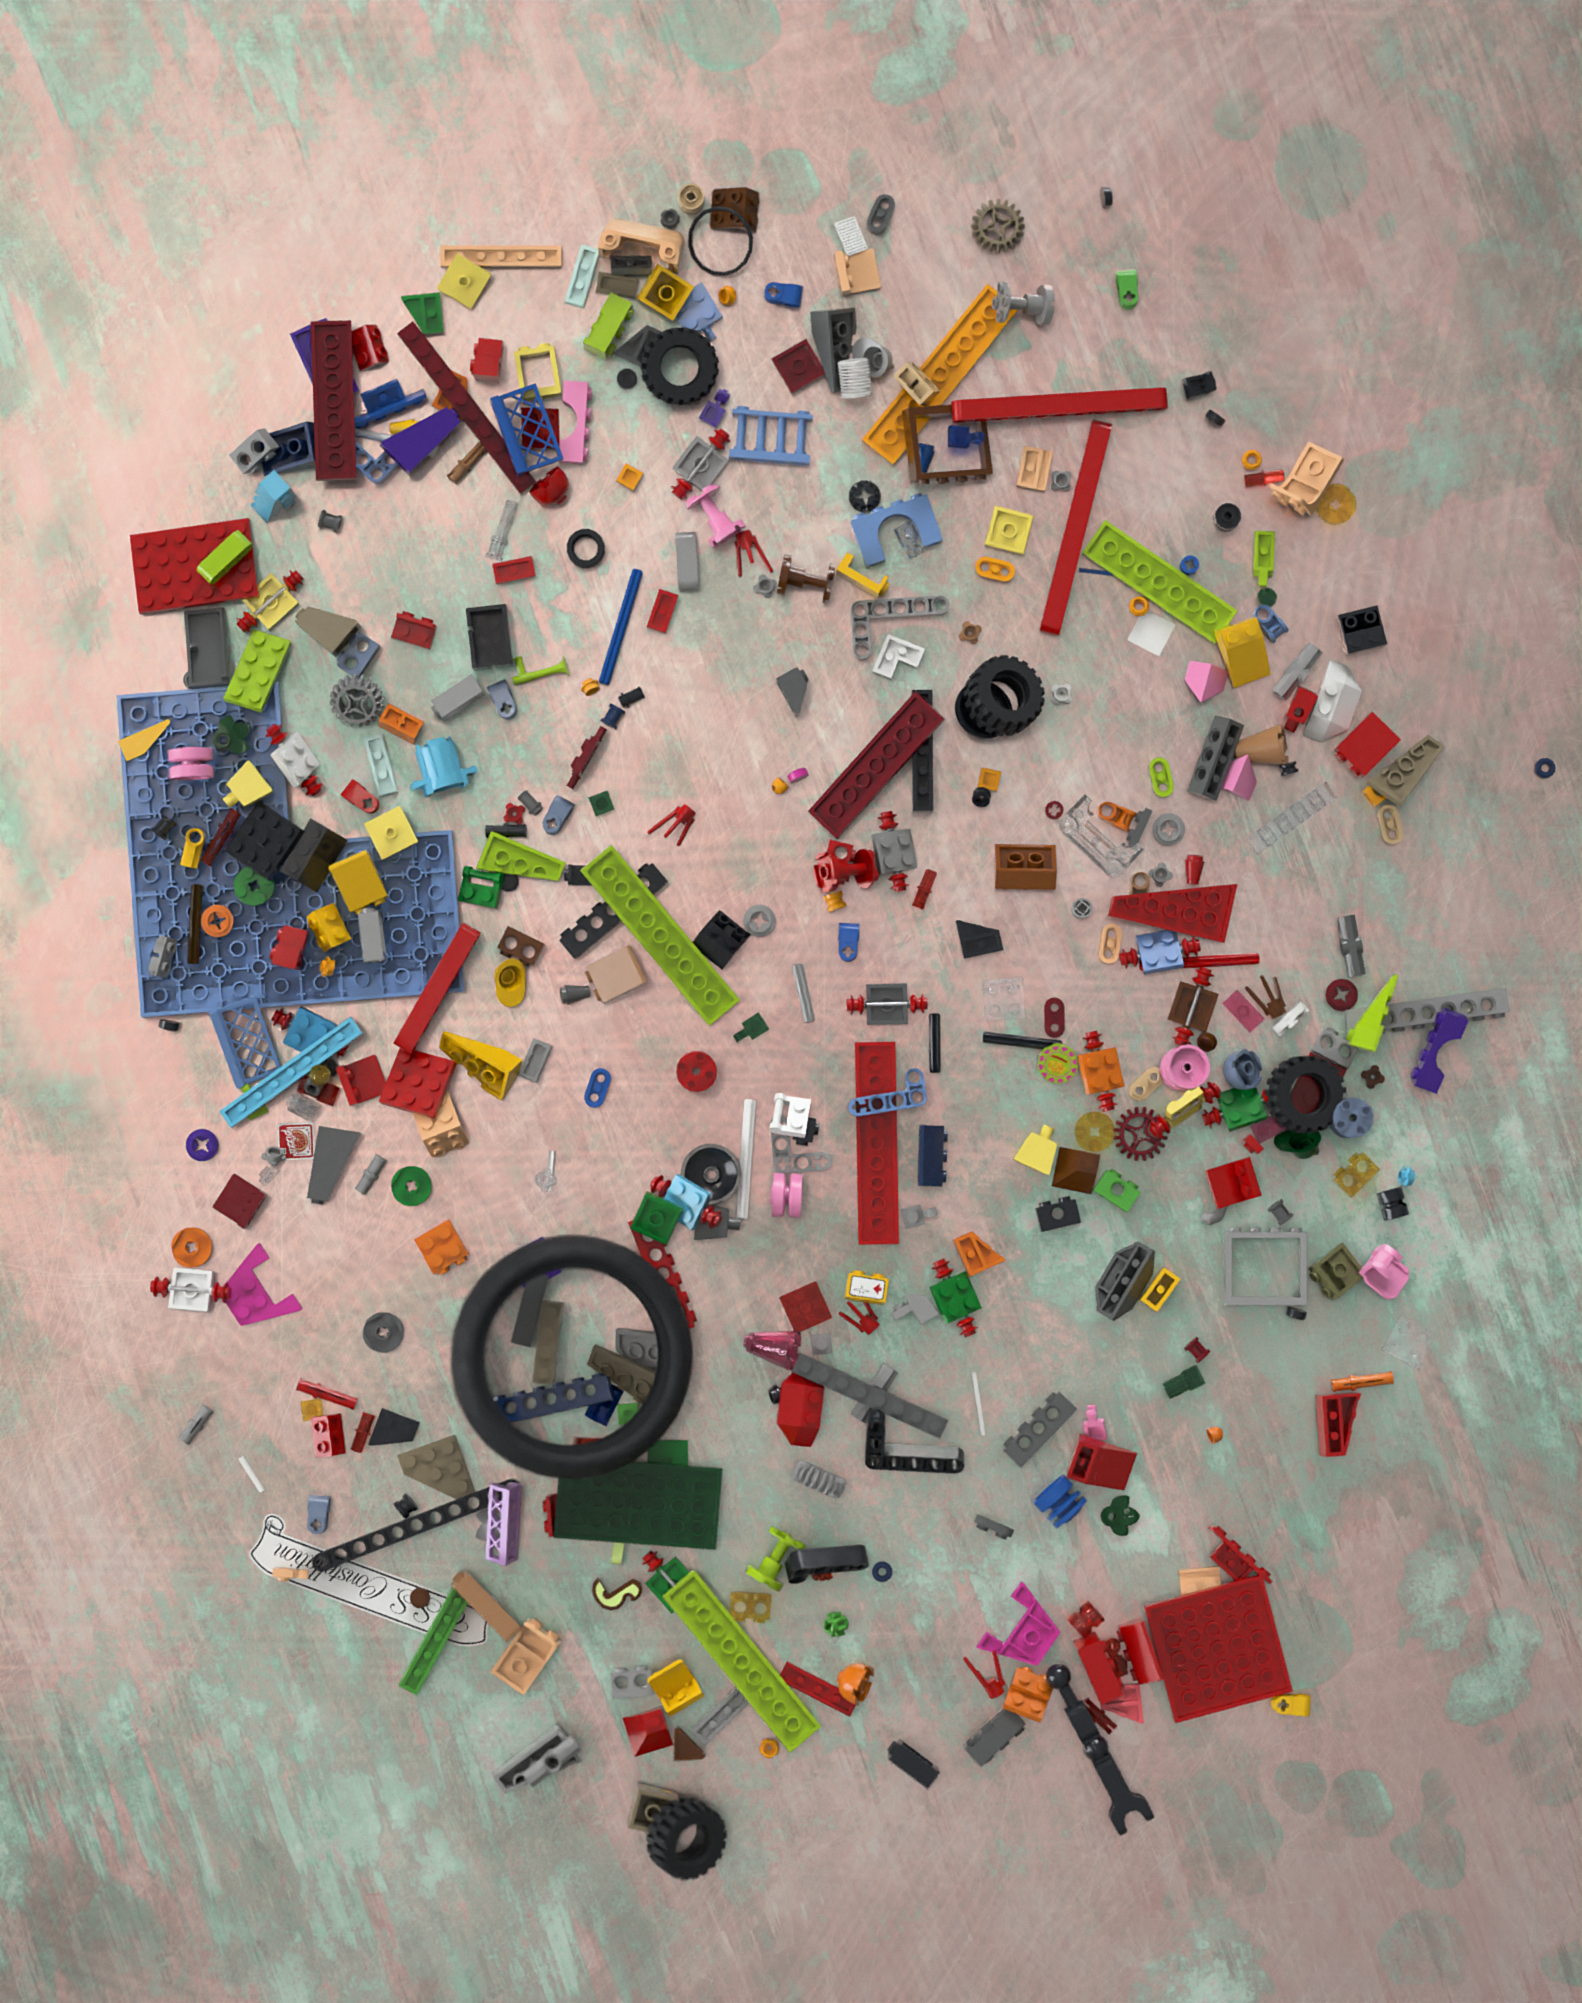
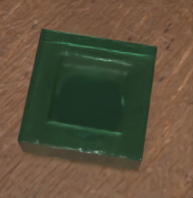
(601, 803)

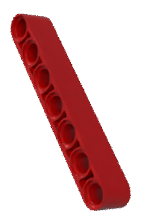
(437, 988)

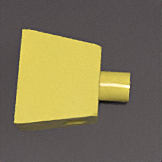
(247, 786)
(1038, 1150)

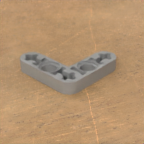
(786, 1154)

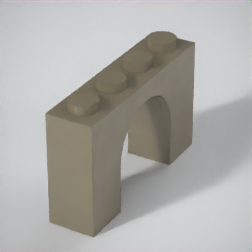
(547, 1342)

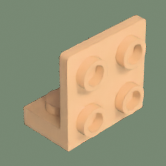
(857, 271)

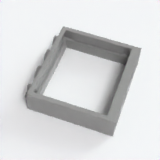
(1256, 1300)

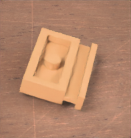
(1034, 468)
(1198, 1579)

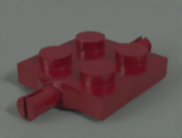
(580, 763)

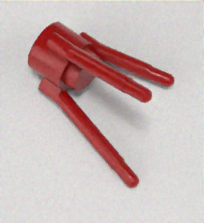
(745, 541)
(684, 815)
(867, 1322)
(992, 1686)

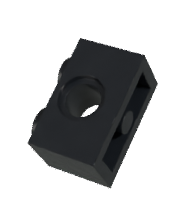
(1069, 1217)

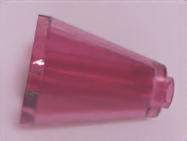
(775, 1347)

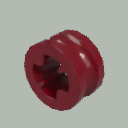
(1058, 814)

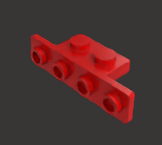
(1232, 1560)

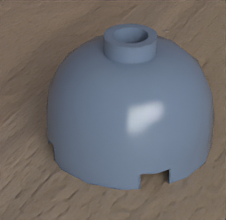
(1242, 1070)

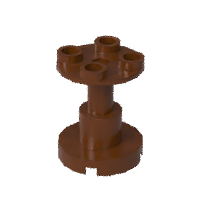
(798, 577)

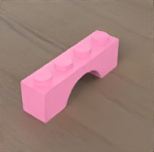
(576, 397)

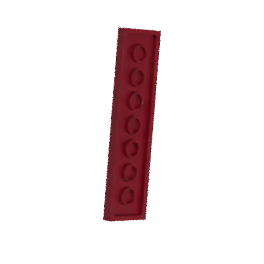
(333, 400)
(876, 765)

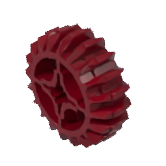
(1132, 1149)

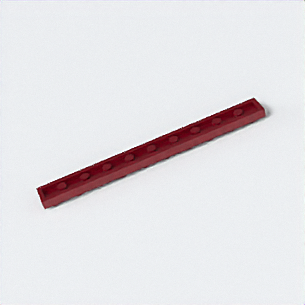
(463, 404)

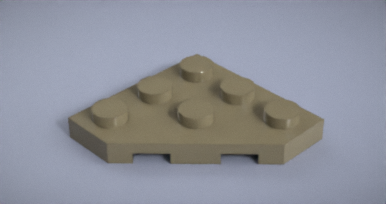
(439, 1467)

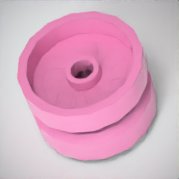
(190, 761)
(1173, 1070)
(786, 1195)

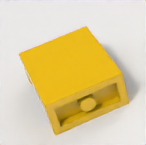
(859, 580)

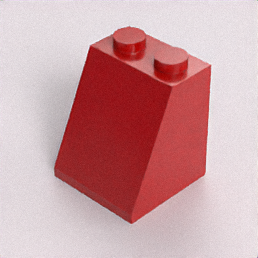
(1366, 745)

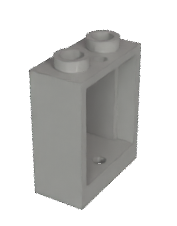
(457, 698)
(372, 936)

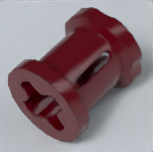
(1197, 1349)

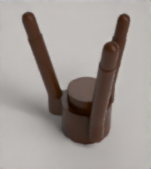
(1275, 1006)

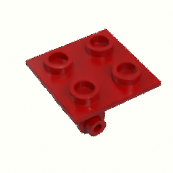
(553, 415)

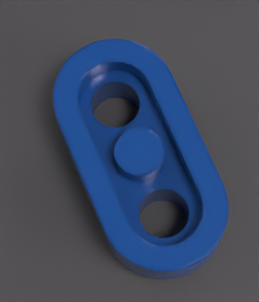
(598, 1088)

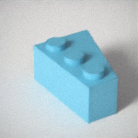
(272, 496)

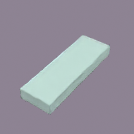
(582, 276)
(380, 765)

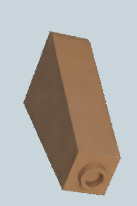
(485, 1605)

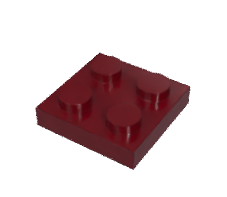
(798, 366)

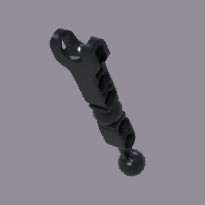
(1096, 1749)

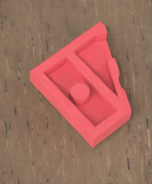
(1127, 1705)

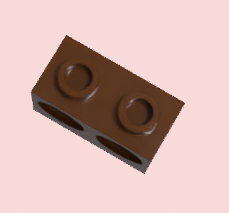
(523, 942)

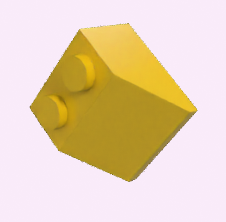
(665, 292)

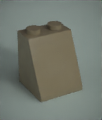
(327, 629)

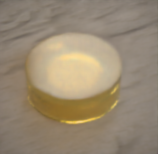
(319, 1074)

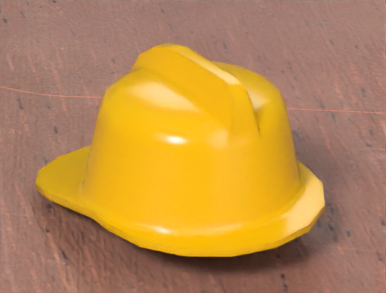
(510, 982)

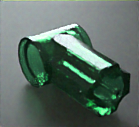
(1187, 1380)

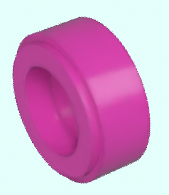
(798, 775)

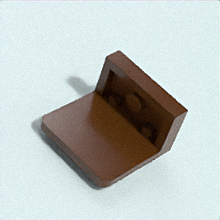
(741, 200)

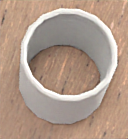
(858, 377)

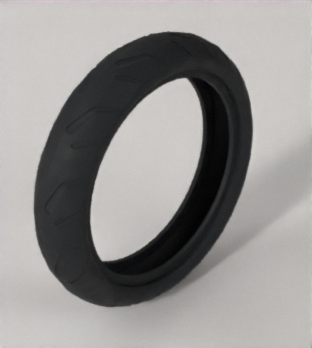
(662, 1402)

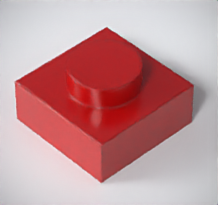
(1252, 1144)

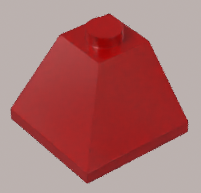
(648, 1731)

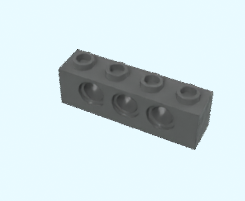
(1215, 758)
(1022, 1455)

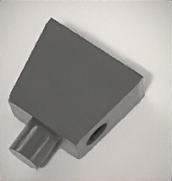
(703, 1231)

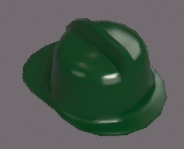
(1300, 1144)

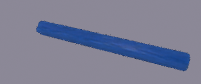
(620, 627)

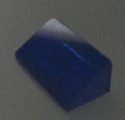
(603, 1411)

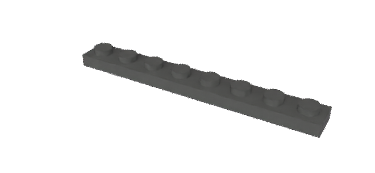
(870, 1395)

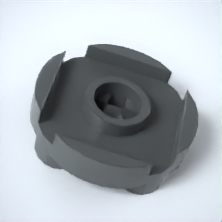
(371, 1331)

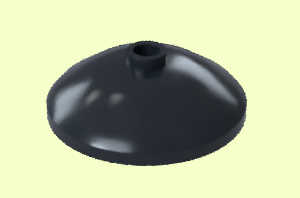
(969, 724)
(713, 1158)

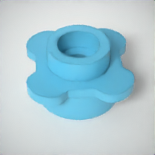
(1406, 1176)

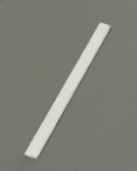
(978, 1403)

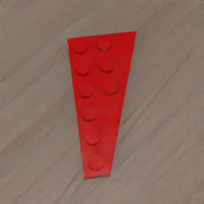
(1191, 911)

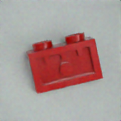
(414, 630)
(328, 1435)

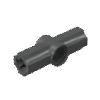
(1351, 945)

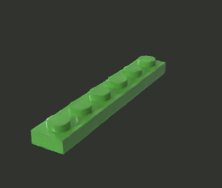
(433, 1642)

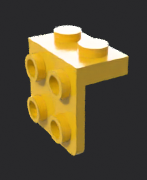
(675, 1687)

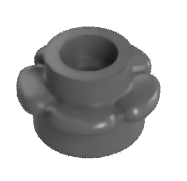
(669, 213)

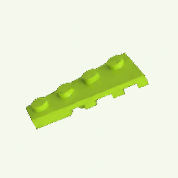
(518, 859)

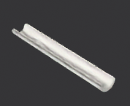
(551, 1164)
(251, 1474)

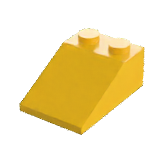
(1243, 651)

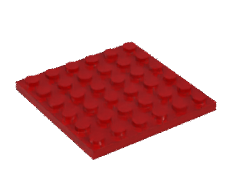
(1218, 1648)

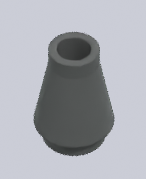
(572, 993)

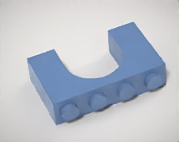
(867, 526)

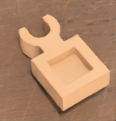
(285, 1574)

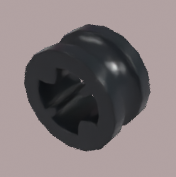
(1288, 768)
(981, 802)

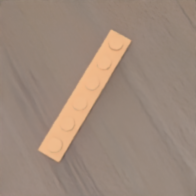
(505, 255)

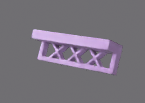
(507, 1525)

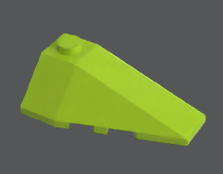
(1367, 1029)

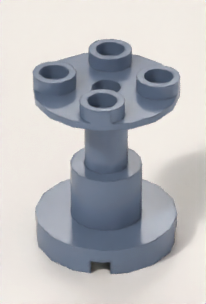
(1361, 1115)

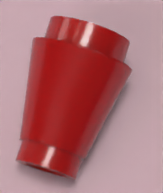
(1194, 866)

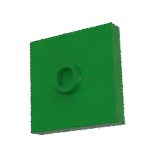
(656, 1218)
(669, 1452)

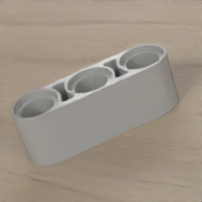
(687, 561)

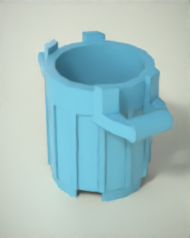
(440, 767)

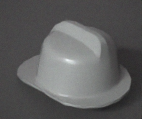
(879, 357)

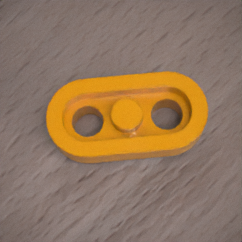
(995, 568)

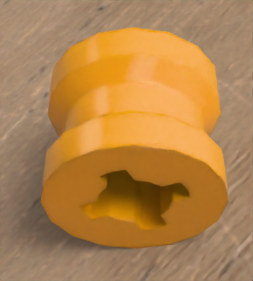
(834, 901)

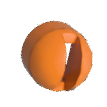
(1214, 1434)

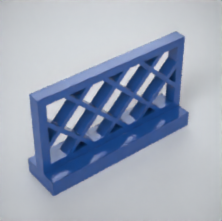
(509, 434)

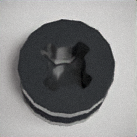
(405, 1505)

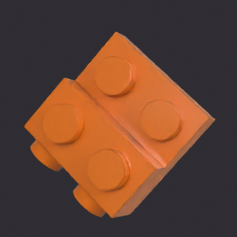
(442, 1248)
(1028, 1694)

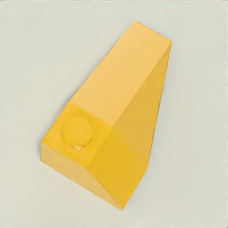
(487, 1063)

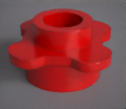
(519, 812)

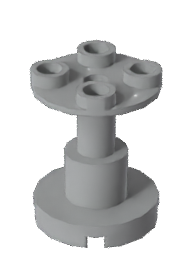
(1034, 304)

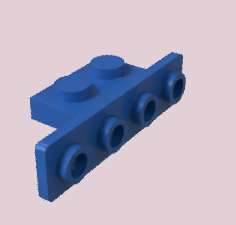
(385, 400)

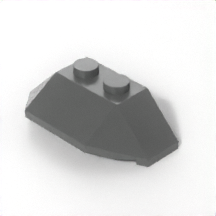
(1124, 1280)

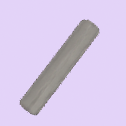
(803, 993)

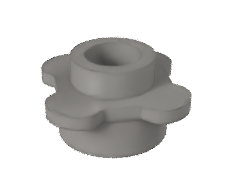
(1066, 480)
(767, 592)
(1160, 869)
(273, 1155)

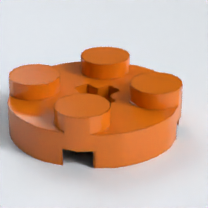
(180, 1248)

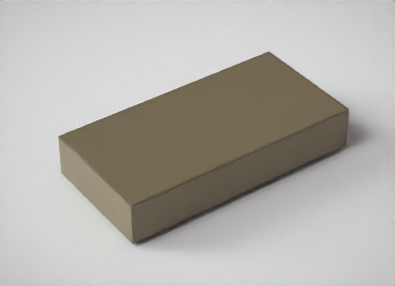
(618, 284)

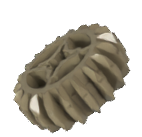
(1006, 223)

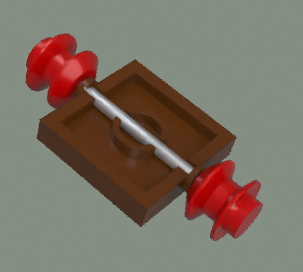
(1193, 1006)

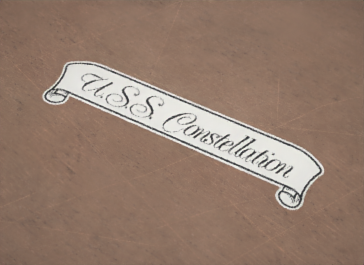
(360, 1585)

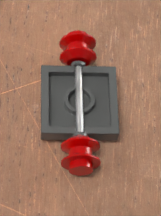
(887, 1004)

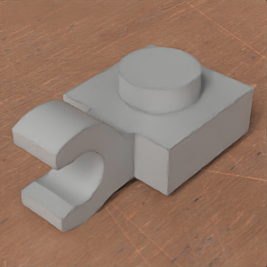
(915, 1216)

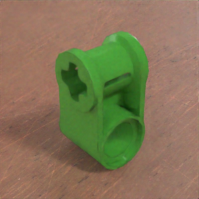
(1127, 285)

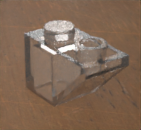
(303, 1106)

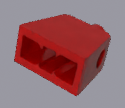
(1304, 699)

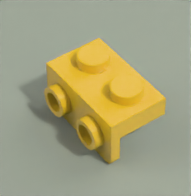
(328, 927)

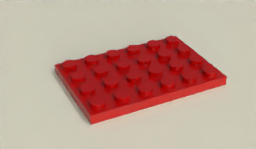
(168, 563)

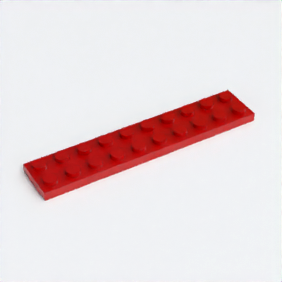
(876, 1145)

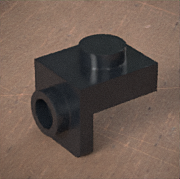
(1199, 385)
(811, 1130)

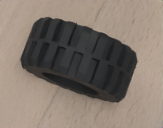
(698, 346)
(1020, 680)
(1280, 1094)
(703, 1850)

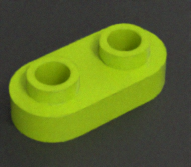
(1161, 777)

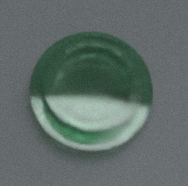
(1267, 597)

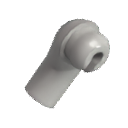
(1213, 1217)

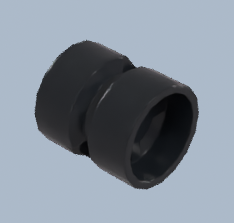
(1226, 517)
(1392, 1203)

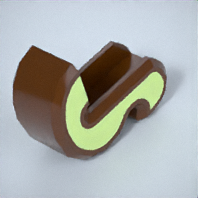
(616, 1598)

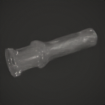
(497, 539)

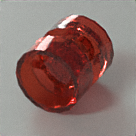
(1086, 1619)

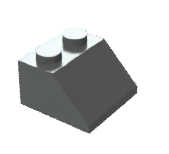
(793, 687)

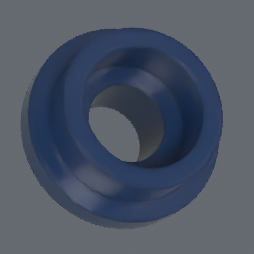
(1551, 768)
(882, 1578)

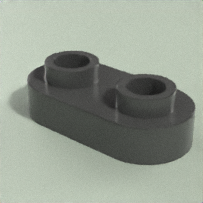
(880, 214)
(1001, 1530)

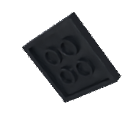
(264, 841)

